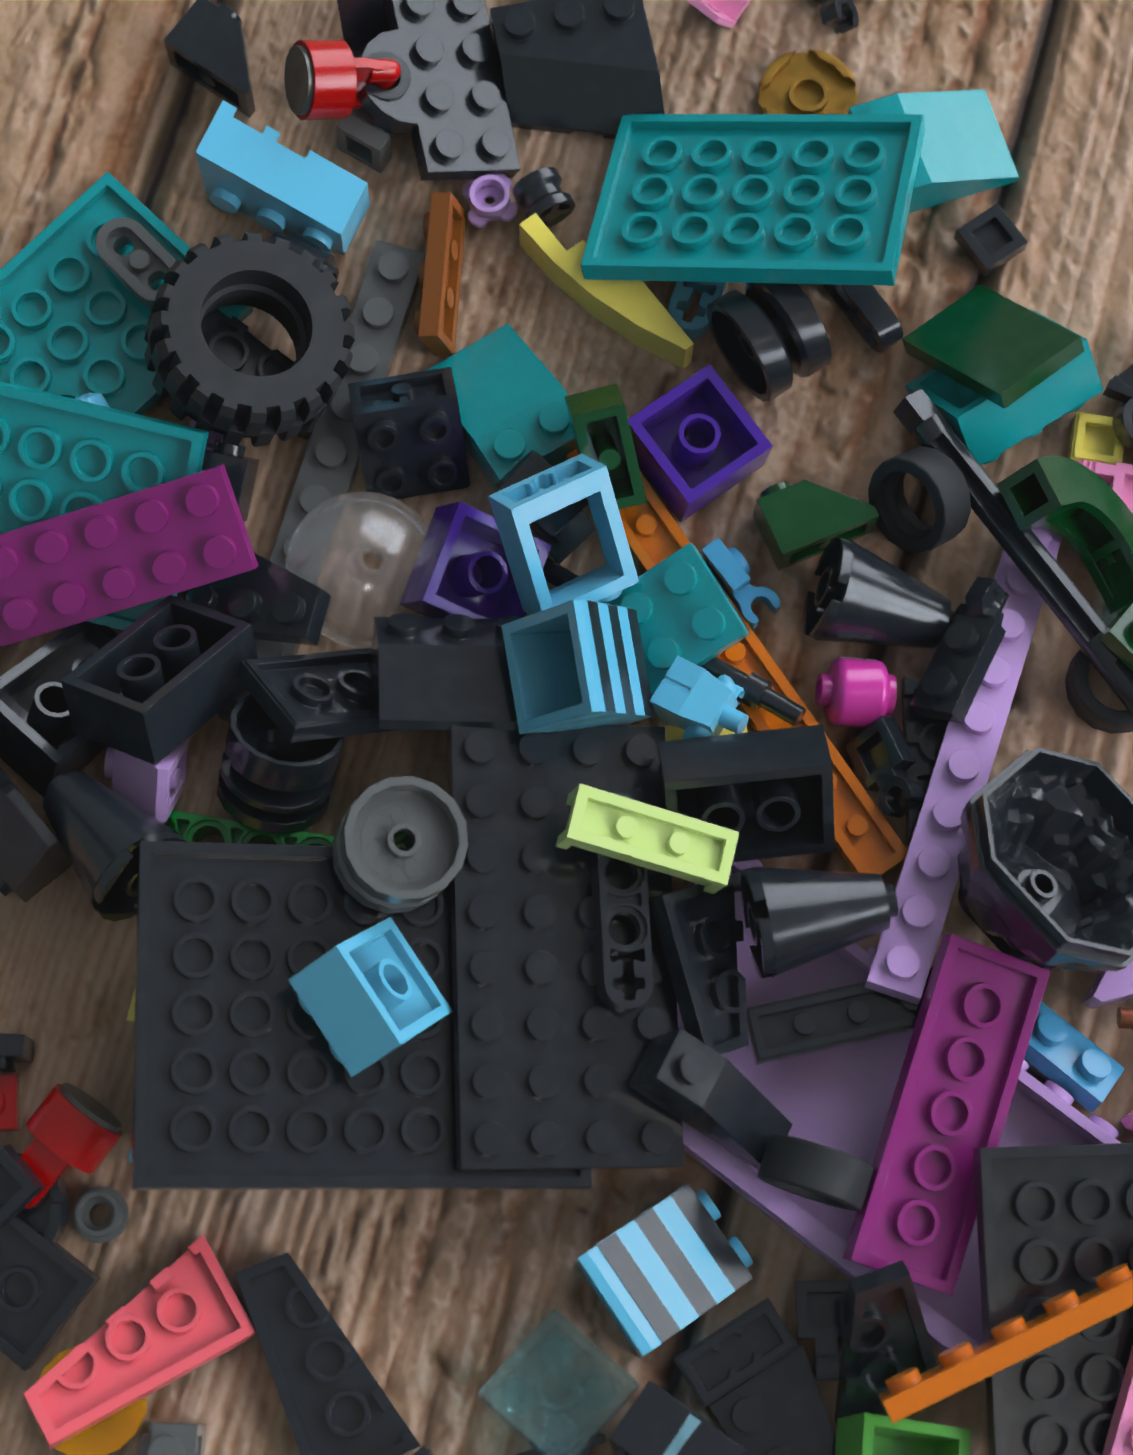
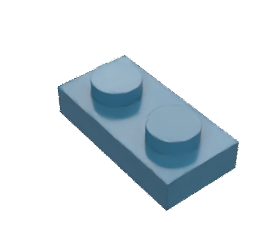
(1071, 1059)

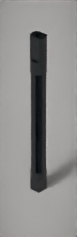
(1024, 548)

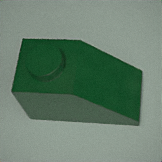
(805, 518)

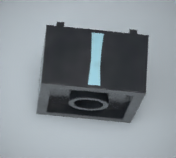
(667, 1427)

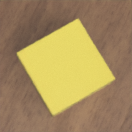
(1094, 439)

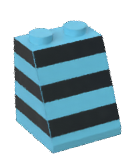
(577, 667)
(665, 1268)

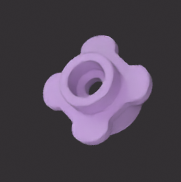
(491, 186)

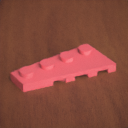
(158, 1337)

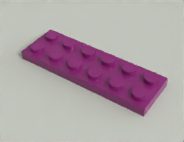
(121, 554)
(945, 1104)

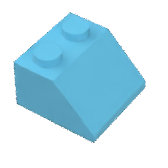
(369, 996)

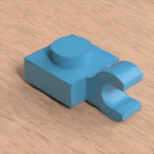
(732, 574)

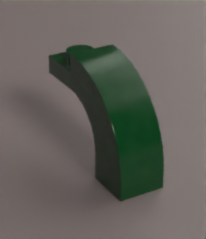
(1082, 510)

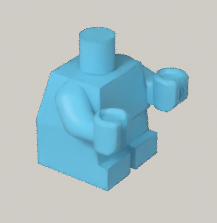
(698, 701)

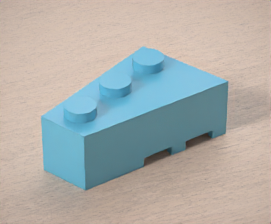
(278, 186)

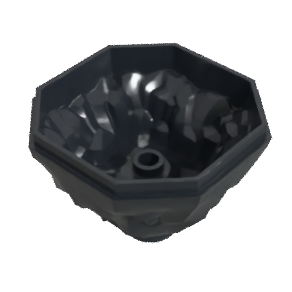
(1051, 863)

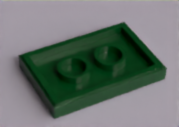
(993, 345)

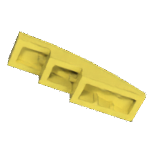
(619, 304)

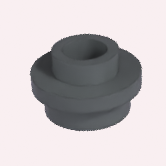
(88, 1202)

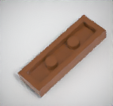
(441, 274)

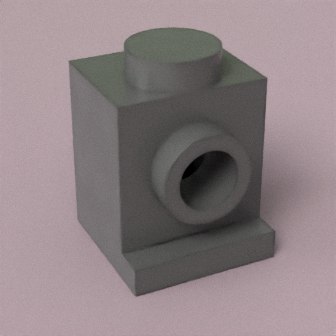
(173, 1439)

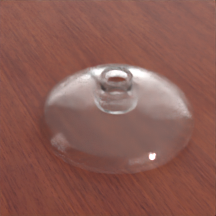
(330, 553)

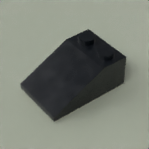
(33, 711)

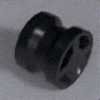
(542, 195)

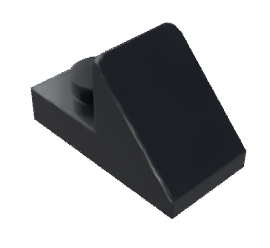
(562, 528)

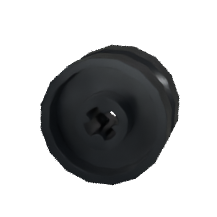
(769, 336)

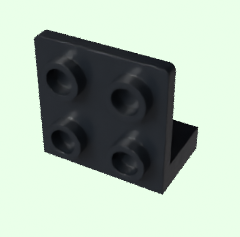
(410, 434)

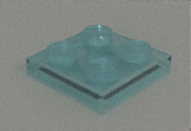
(558, 1388)

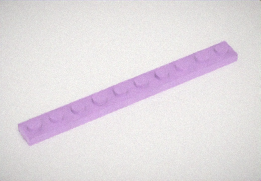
(958, 774)

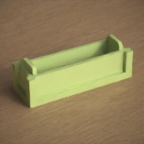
(649, 837)

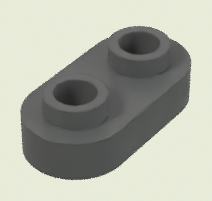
(140, 267)

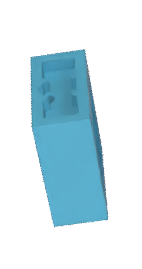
(547, 493)

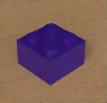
(697, 443)
(464, 567)

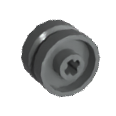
(415, 815)

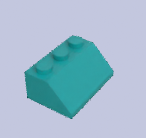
(992, 429)

